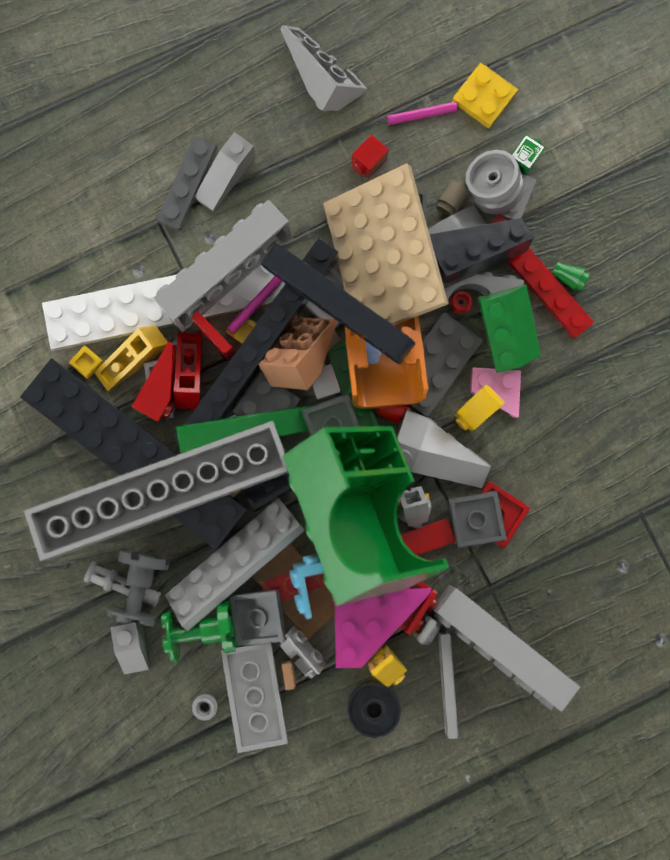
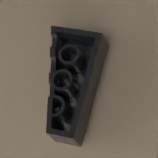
(478, 248)

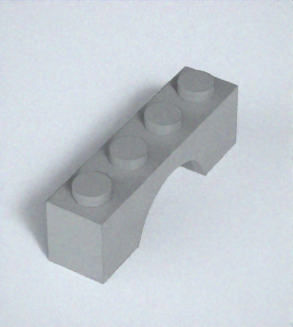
(485, 284)

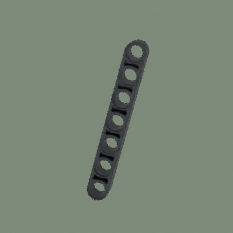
(338, 303)

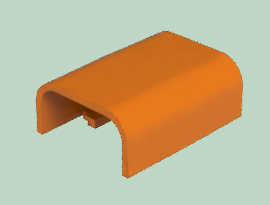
(386, 381)

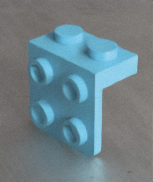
(309, 566)

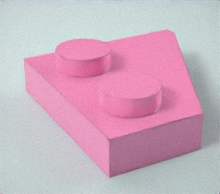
(504, 384)

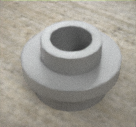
(197, 710)

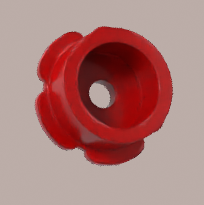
(461, 296)

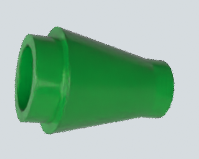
(571, 275)

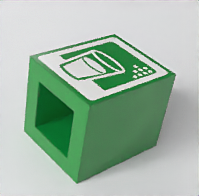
(528, 153)

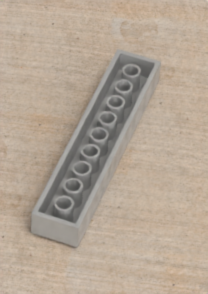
(156, 491)

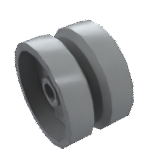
(495, 181)

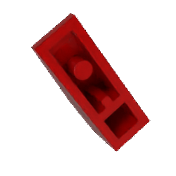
(188, 371)
(158, 390)

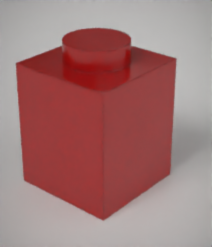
(369, 156)

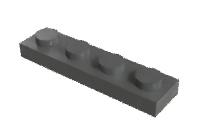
(187, 183)

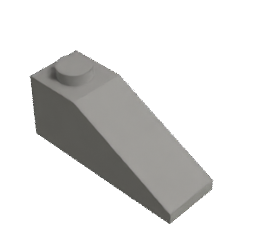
(225, 171)

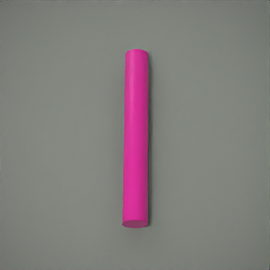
(422, 113)
(254, 304)

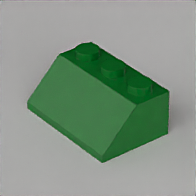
(509, 328)

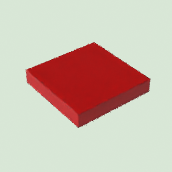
(213, 336)
(512, 511)

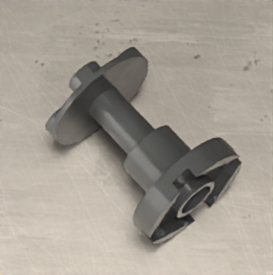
(139, 577)

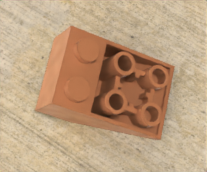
(299, 354)

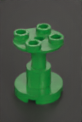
(209, 630)

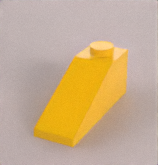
(138, 349)
(478, 408)
(386, 667)

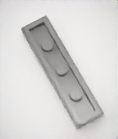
(447, 683)

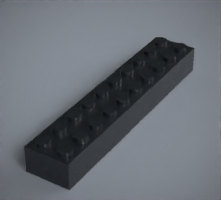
(120, 443)

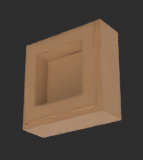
(289, 674)

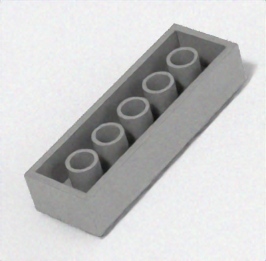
(223, 265)
(510, 652)

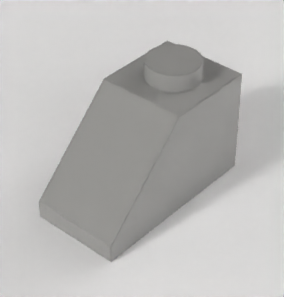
(130, 646)

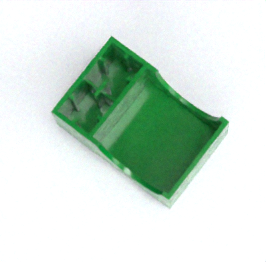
(350, 501)

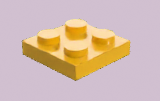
(484, 95)

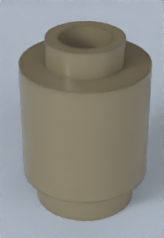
(453, 198)

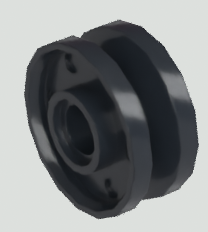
(373, 724)

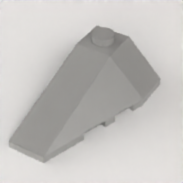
(324, 80)
(438, 454)

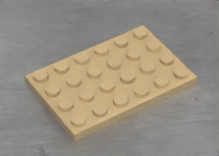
(386, 247)

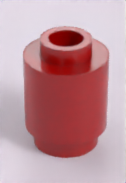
(392, 413)

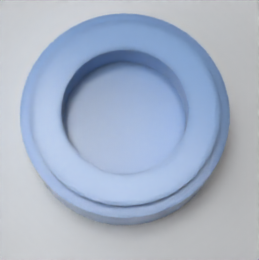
(373, 354)

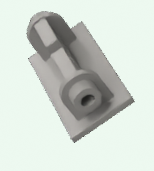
(311, 660)

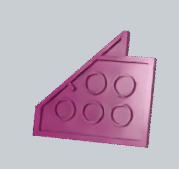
(368, 624)

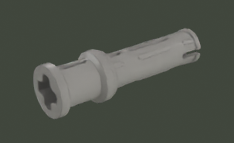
(109, 582)

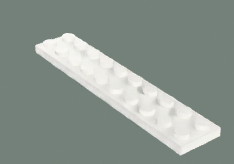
(126, 308)

